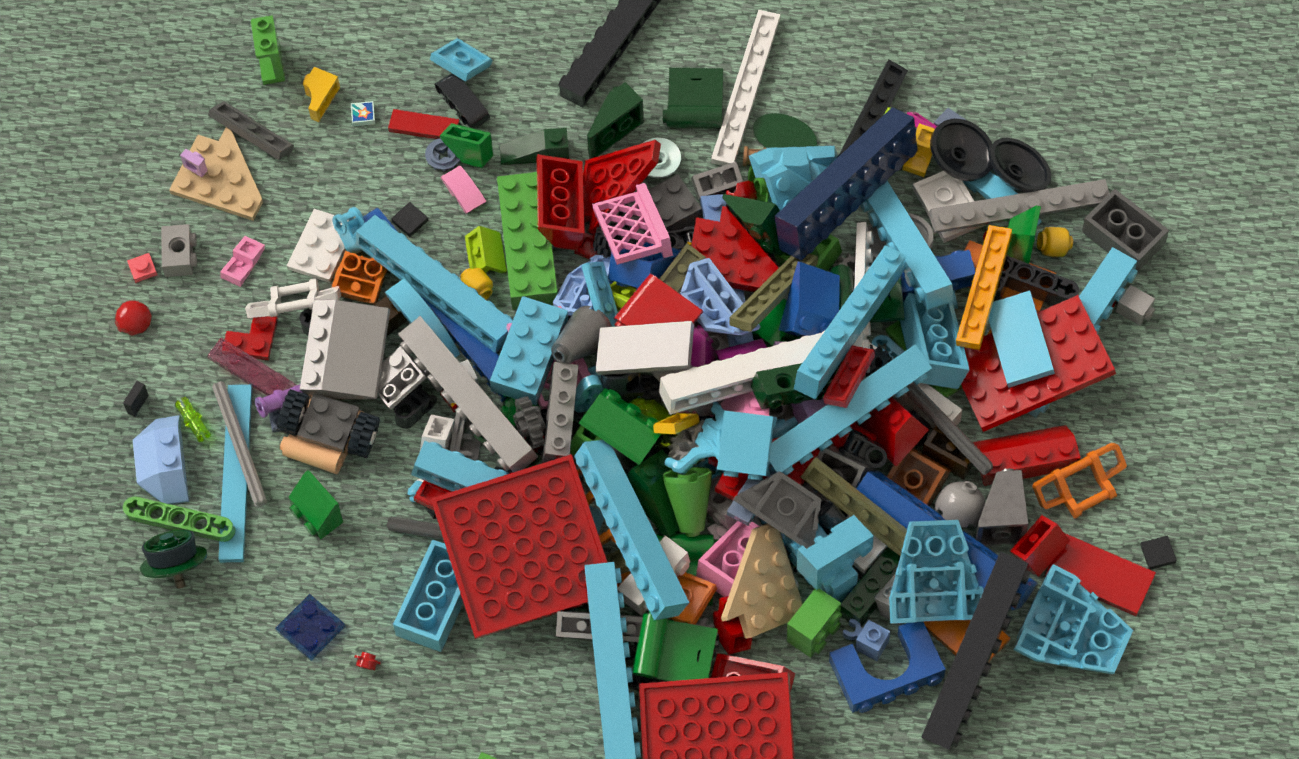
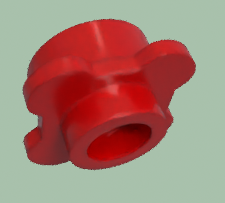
(367, 661)

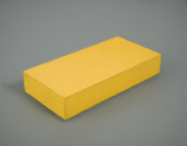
(676, 423)

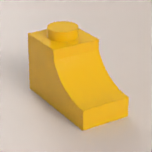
(321, 88)

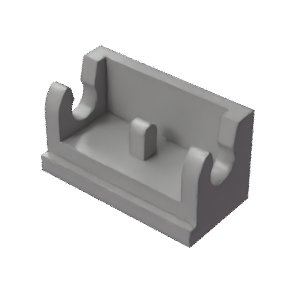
(463, 439)

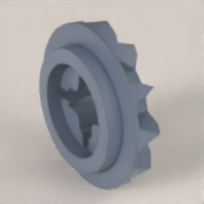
(433, 158)

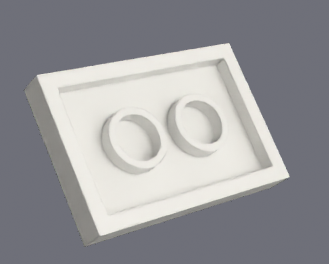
(943, 191)
(318, 248)

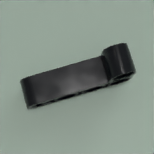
(1036, 278)

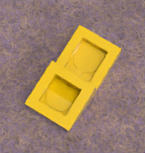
(920, 162)

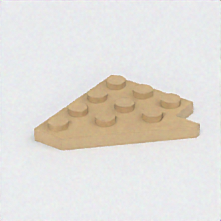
(227, 180)
(764, 585)

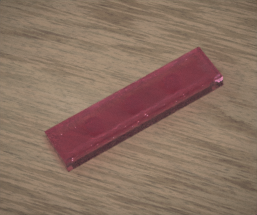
(248, 368)

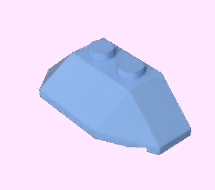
(574, 289)
(714, 295)
(162, 461)

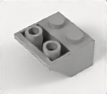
(398, 377)

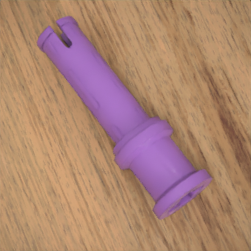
(273, 402)

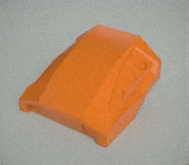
(358, 278)

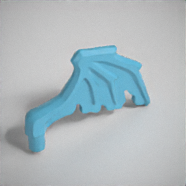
(708, 443)

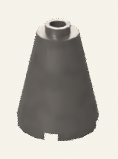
(579, 335)

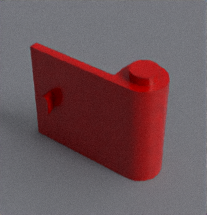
(656, 303)

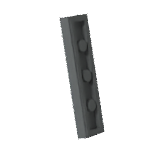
(251, 130)

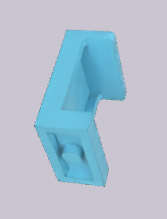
(746, 444)

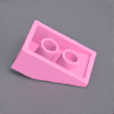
(723, 559)

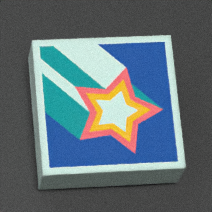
(362, 113)

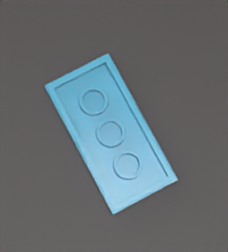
(1019, 339)

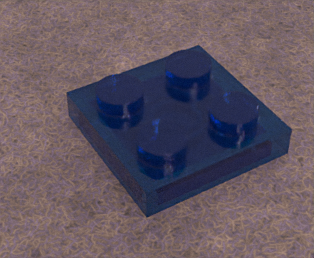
(310, 627)

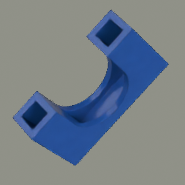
(865, 690)

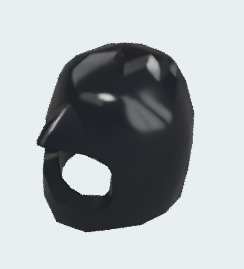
(625, 384)

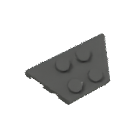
(784, 506)

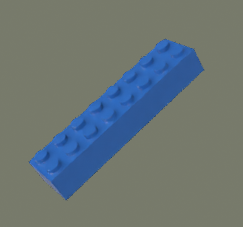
(908, 508)

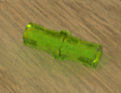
(192, 419)

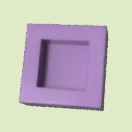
(194, 162)

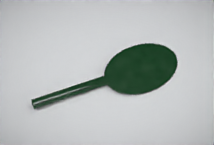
(783, 131)

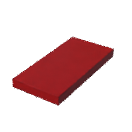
(1106, 574)

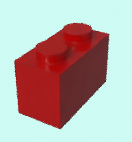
(1040, 545)

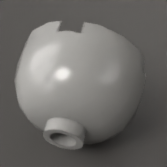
(961, 502)

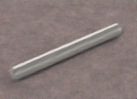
(239, 444)

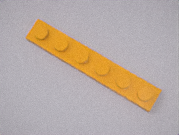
(984, 287)

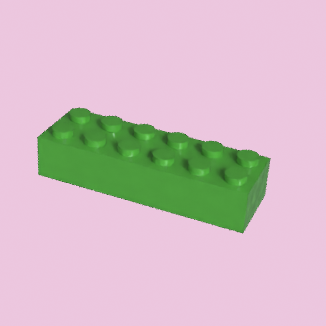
(526, 249)

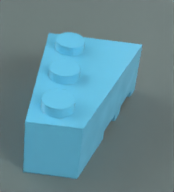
(834, 552)

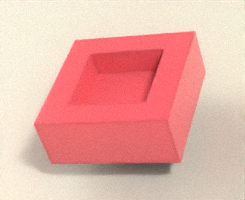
(142, 267)

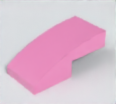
(464, 189)
(243, 260)

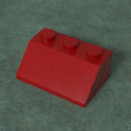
(895, 430)

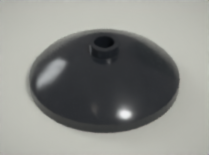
(961, 149)
(1019, 165)

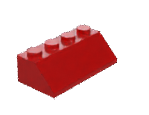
(560, 201)
(1031, 452)

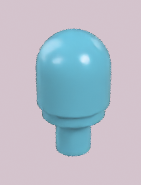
(783, 427)

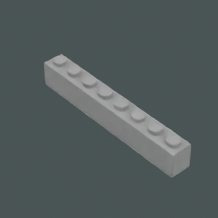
(468, 396)

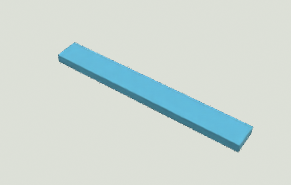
(234, 483)

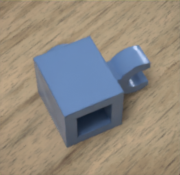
(870, 639)

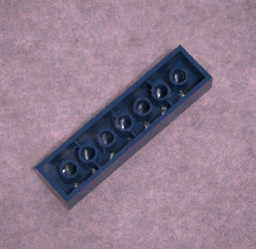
(846, 183)

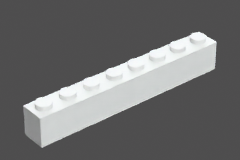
(730, 376)

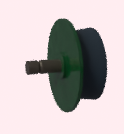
(172, 555)

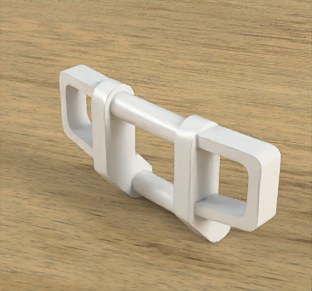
(275, 307)

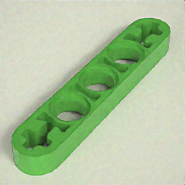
(189, 522)

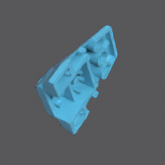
(790, 169)
(934, 575)
(1071, 627)

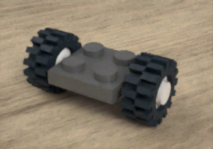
(328, 423)

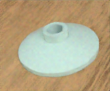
(670, 158)

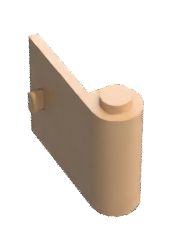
(313, 454)

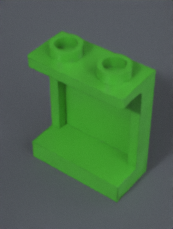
(268, 49)

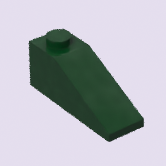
(543, 142)

